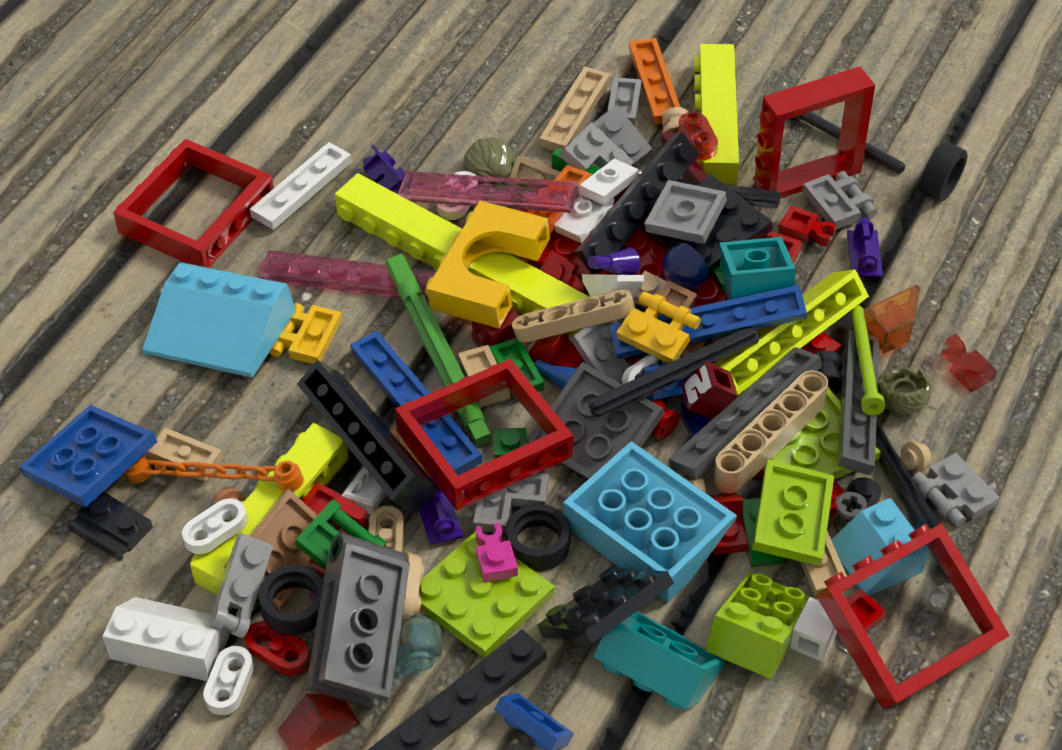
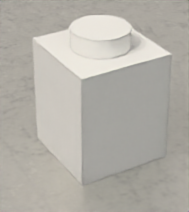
(813, 631)

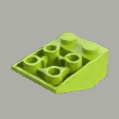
(757, 624)

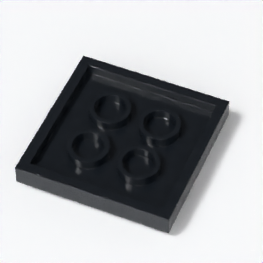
(735, 223)
(604, 604)

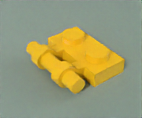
(654, 336)
(313, 337)

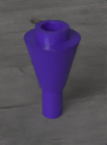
(620, 262)

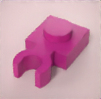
(494, 556)

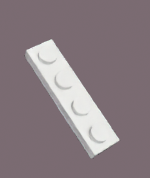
(300, 186)

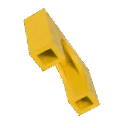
(486, 231)

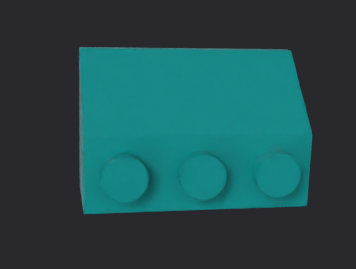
(659, 660)

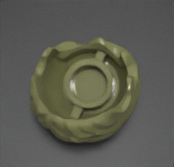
(489, 158)
(904, 390)

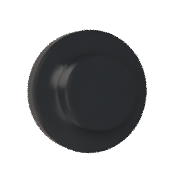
(867, 488)

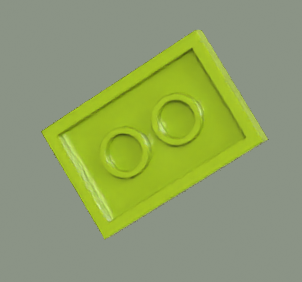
(793, 512)

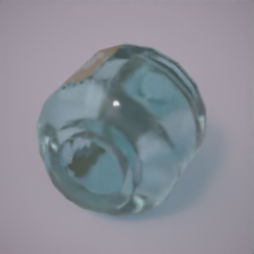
(419, 643)

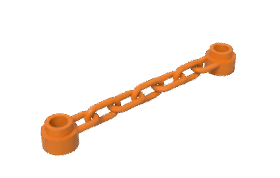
(286, 474)

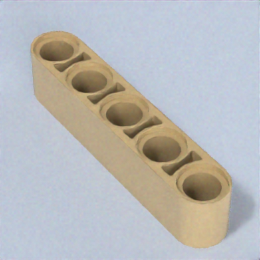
(770, 431)

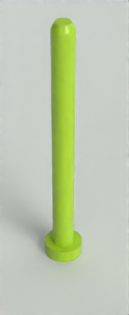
(872, 402)

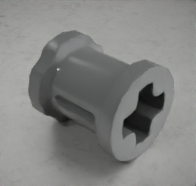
(844, 509)

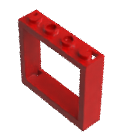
(849, 86)
(221, 233)
(500, 471)
(859, 643)

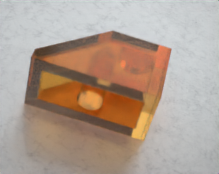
(893, 319)

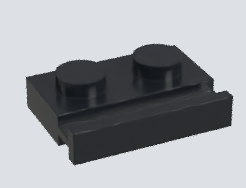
(110, 525)

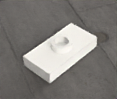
(608, 181)
(582, 214)
(365, 491)

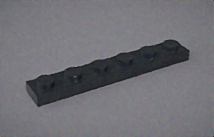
(638, 200)
(466, 696)

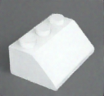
(164, 638)

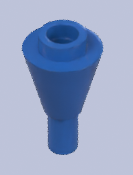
(557, 374)

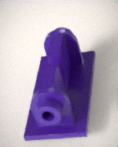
(382, 165)
(864, 249)
(440, 519)

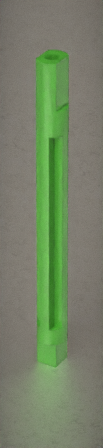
(435, 343)

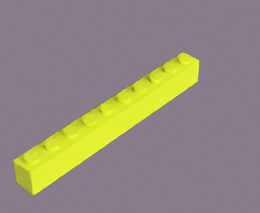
(431, 237)

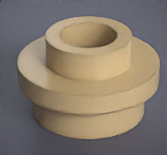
(915, 457)

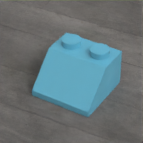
(870, 533)

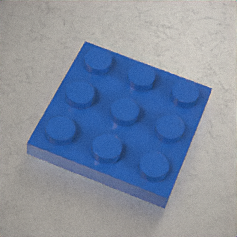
(88, 455)

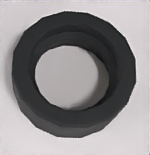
(943, 171)
(539, 515)
(282, 579)

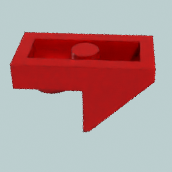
(556, 351)
(735, 538)

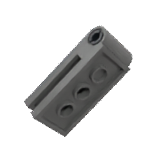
(358, 622)

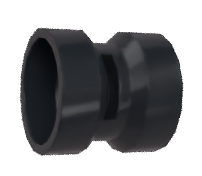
(832, 369)

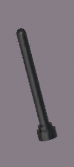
(834, 131)

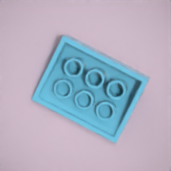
(218, 319)
(647, 517)

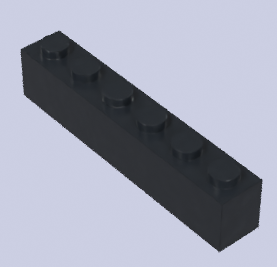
(367, 437)

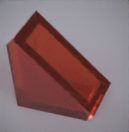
(316, 722)

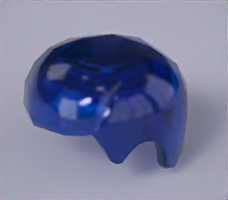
(685, 267)

